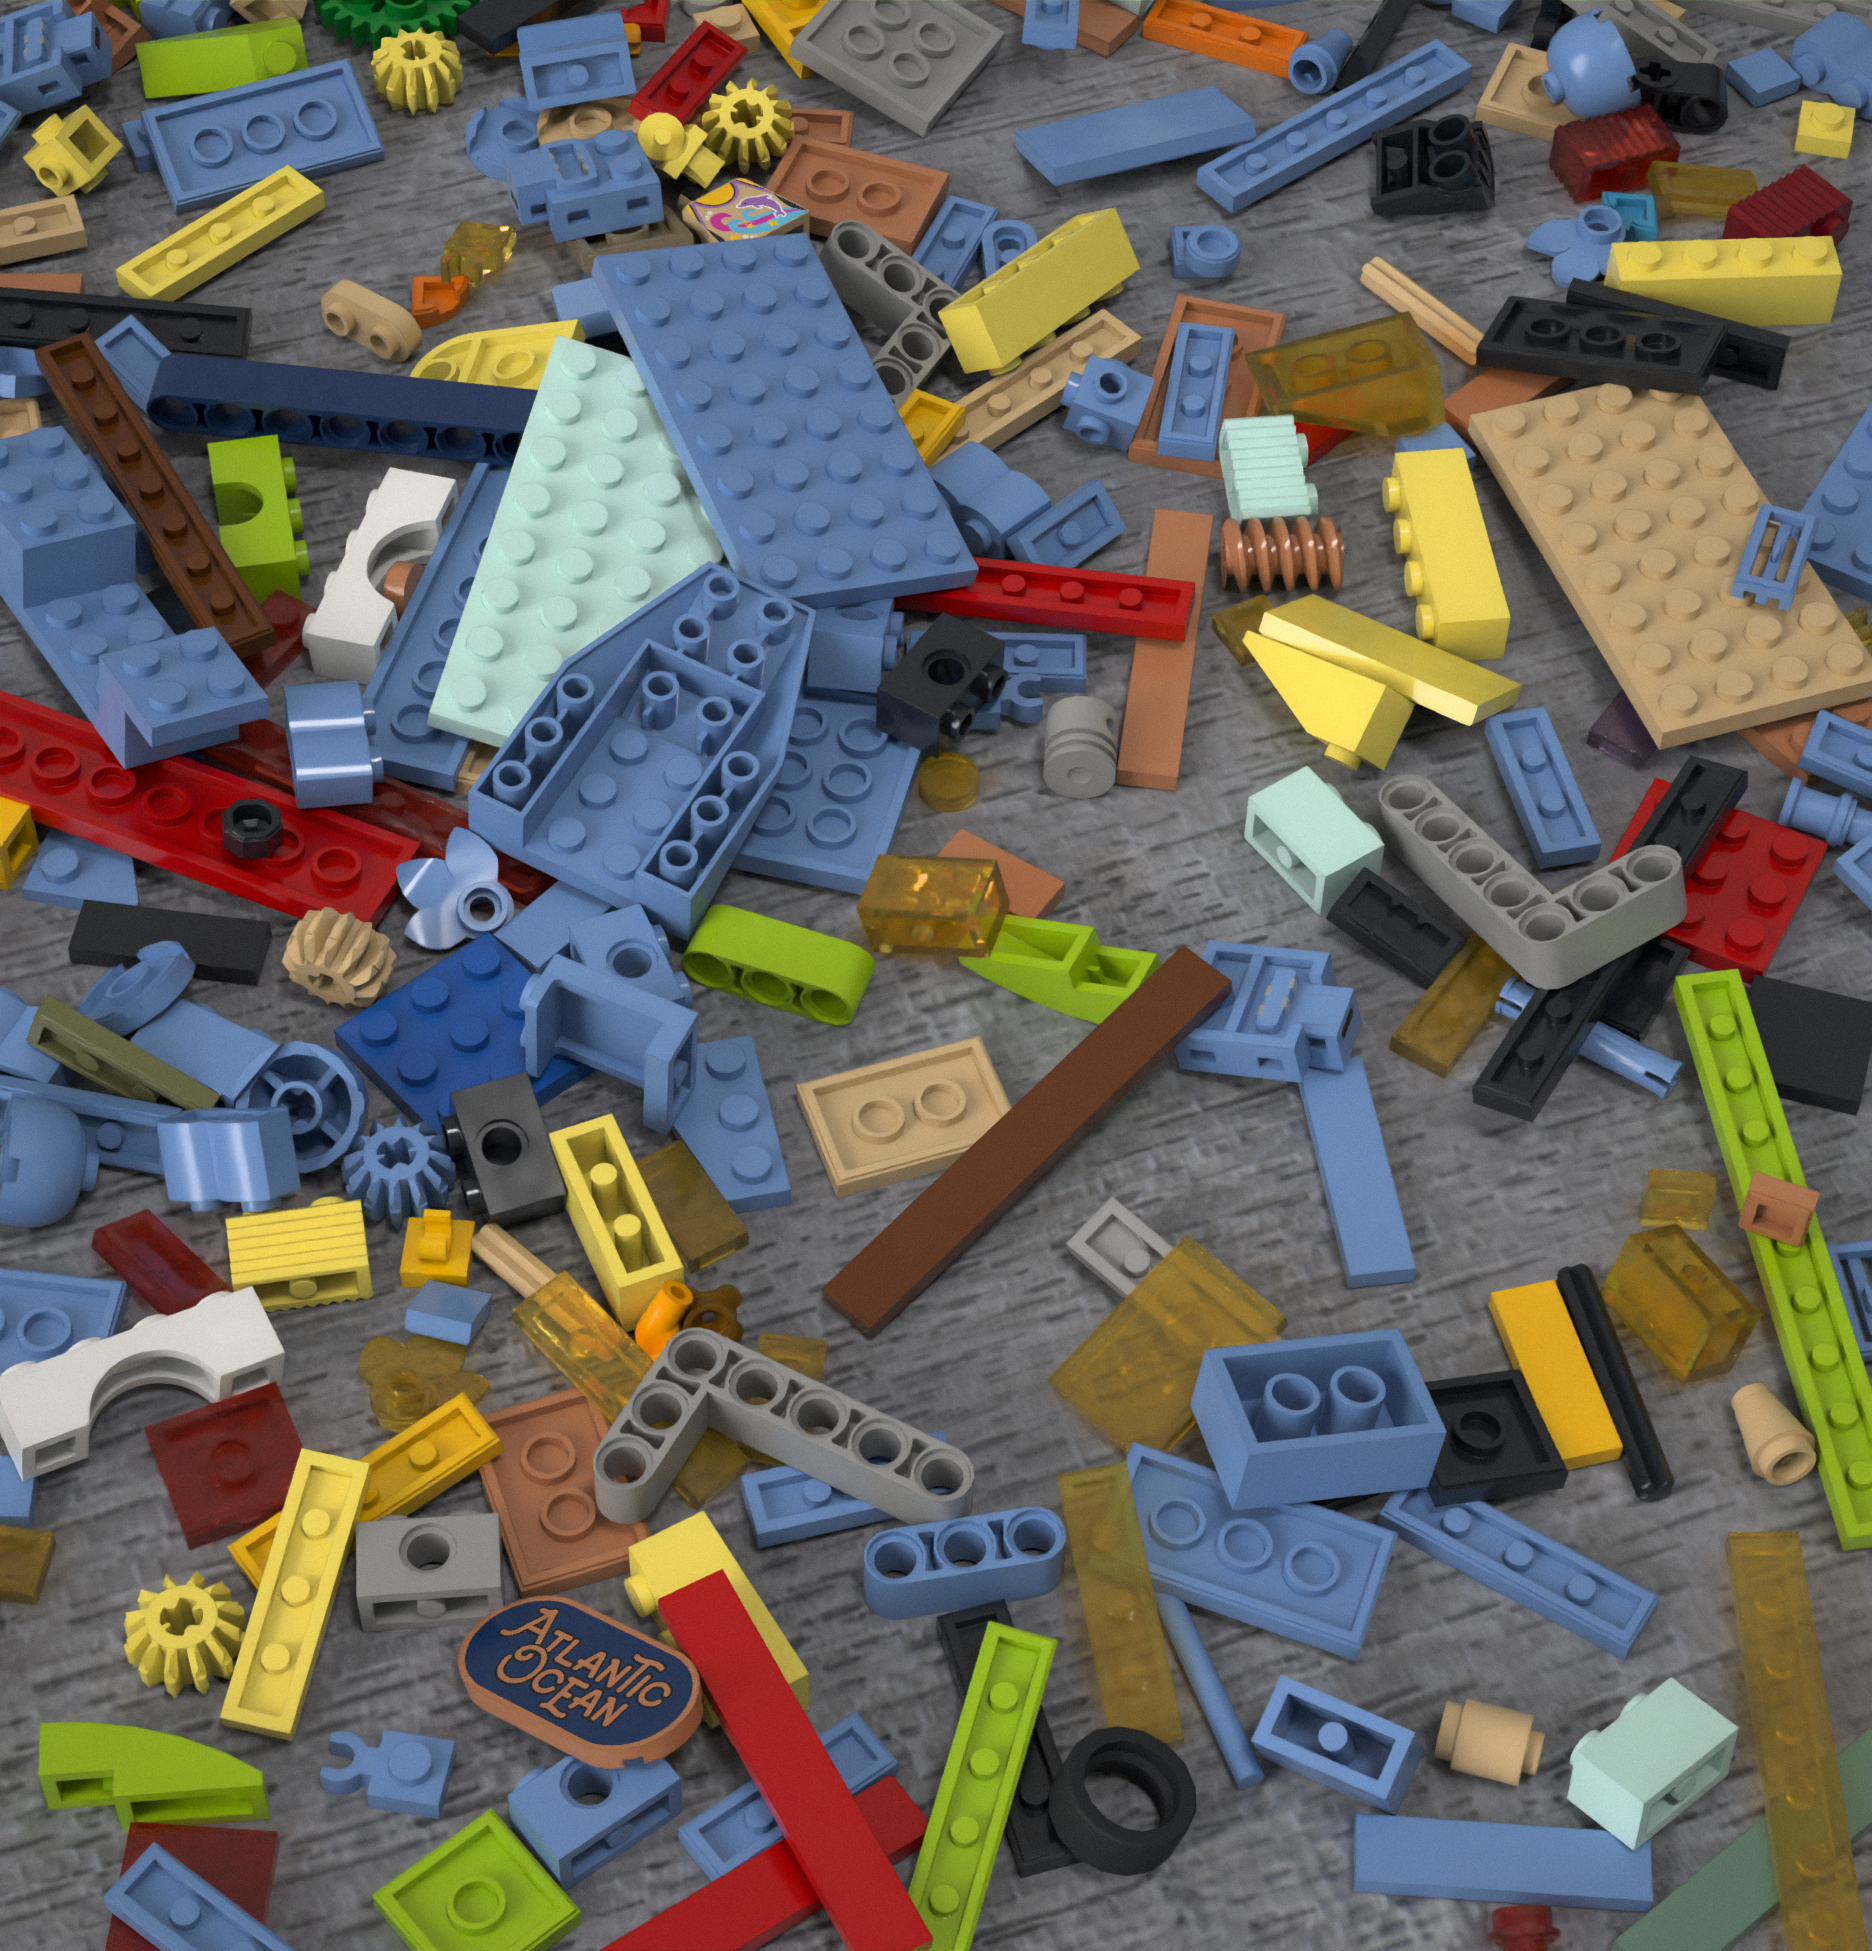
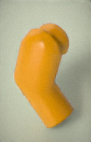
(662, 1316)

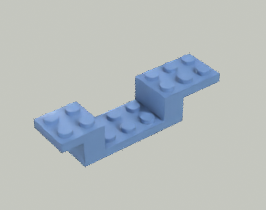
(77, 597)

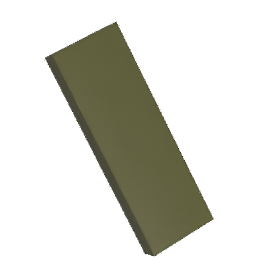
(112, 1059)

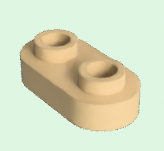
(371, 321)

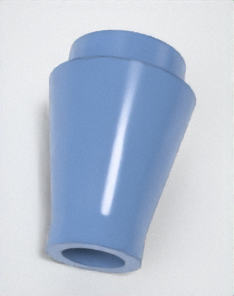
(1318, 63)

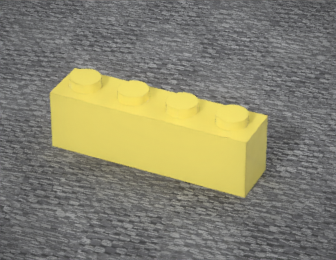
(1734, 278)
(1039, 292)
(1447, 554)

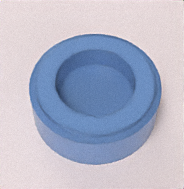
(1212, 251)

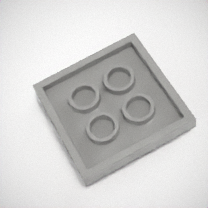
(899, 54)

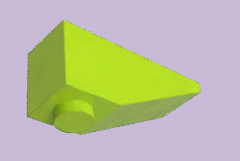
(221, 58)

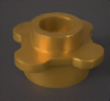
(719, 1302)

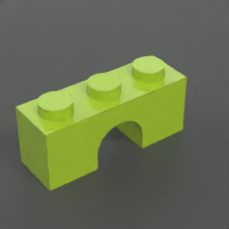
(252, 491)

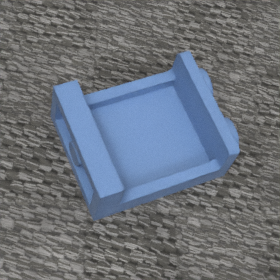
(575, 60)
(612, 1030)

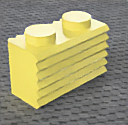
(301, 1254)

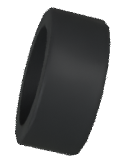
(1102, 1841)

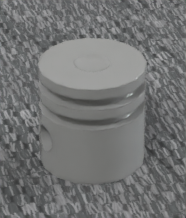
(1080, 747)

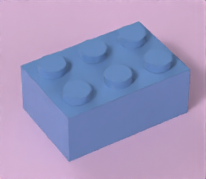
(1317, 1418)

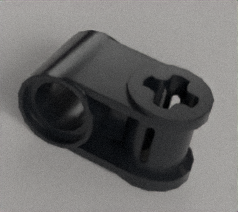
(1683, 93)

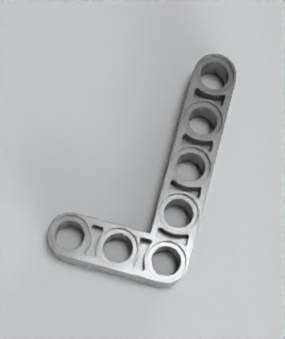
(895, 297)
(1536, 932)
(773, 1429)

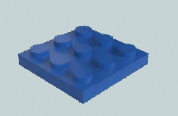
(451, 1033)

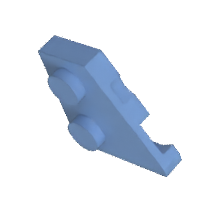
(80, 870)

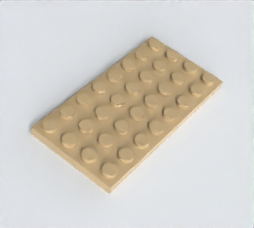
(1645, 534)

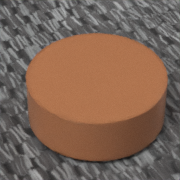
(401, 583)

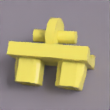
(678, 149)

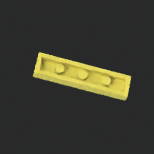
(221, 237)
(296, 1595)

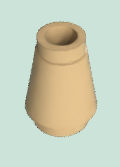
(1773, 1436)

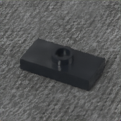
(1396, 928)

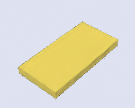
(1391, 658)

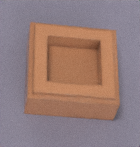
(1778, 1209)

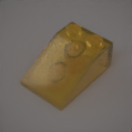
(1355, 378)

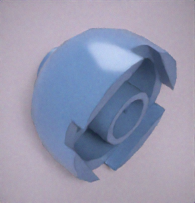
(1589, 68)
(320, 1091)
(42, 1162)

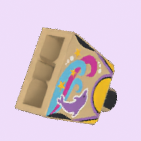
(739, 212)

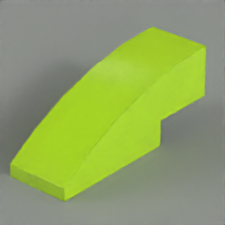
(1063, 967)
(146, 1775)

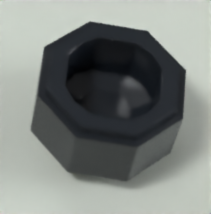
(252, 828)

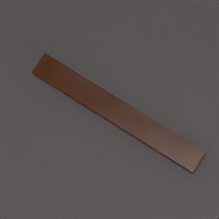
(154, 494)
(1026, 1142)

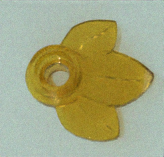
(415, 1378)

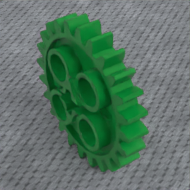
(383, 18)

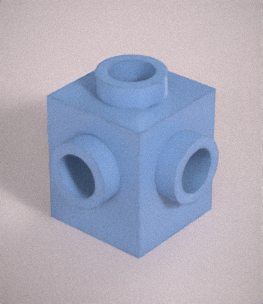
(1106, 402)

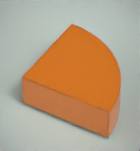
(437, 301)

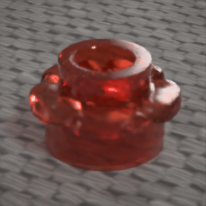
(1523, 1928)

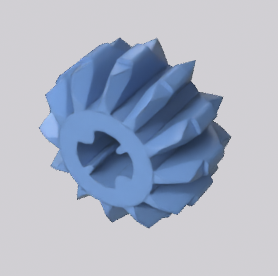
(399, 1171)

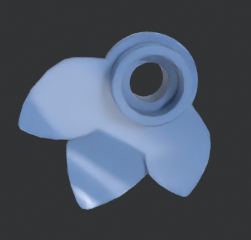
(1579, 245)
(448, 889)

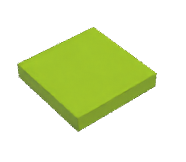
(478, 1896)

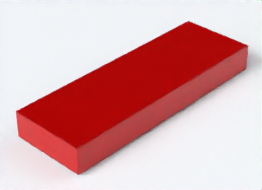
(690, 75)

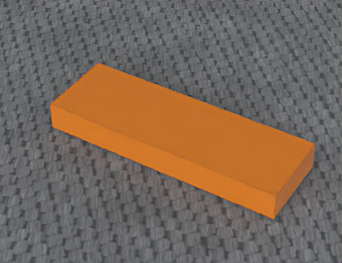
(1223, 35)

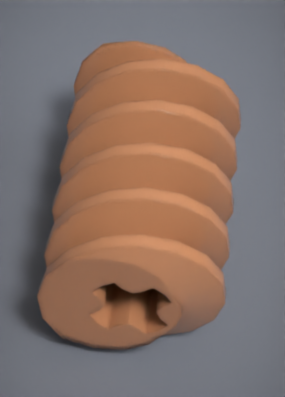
(1281, 553)

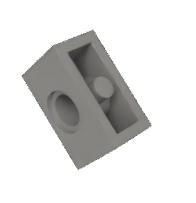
(402, 1597)

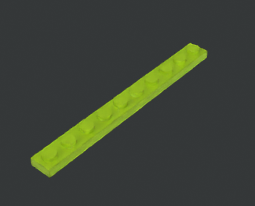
(1796, 1280)

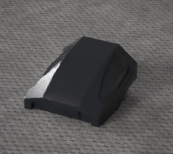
(1433, 167)

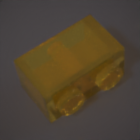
(933, 905)
(1679, 1303)

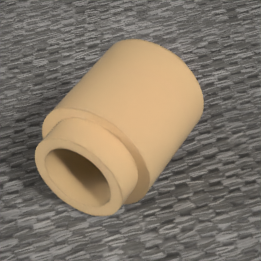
(1489, 1741)

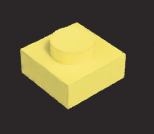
(1825, 129)

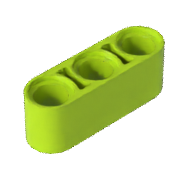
(779, 965)

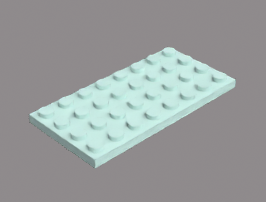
(579, 542)

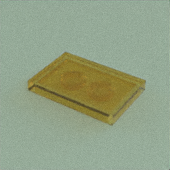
(1145, 1357)

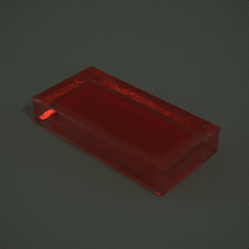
(156, 1263)

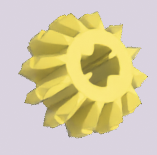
(417, 70)
(729, 131)
(185, 1634)

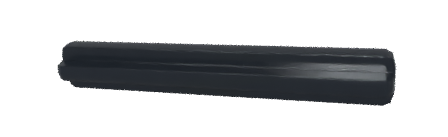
(1600, 1342)

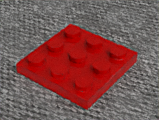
(1740, 890)

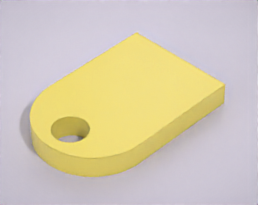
(499, 356)

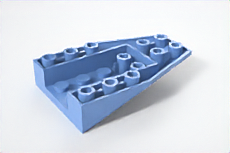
(654, 748)

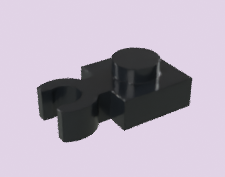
(1551, 17)

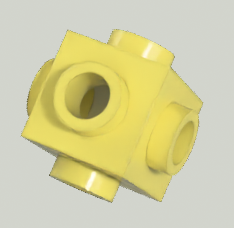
(72, 152)

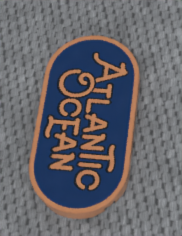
(581, 1681)

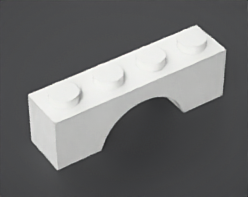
(353, 618)
(212, 1348)

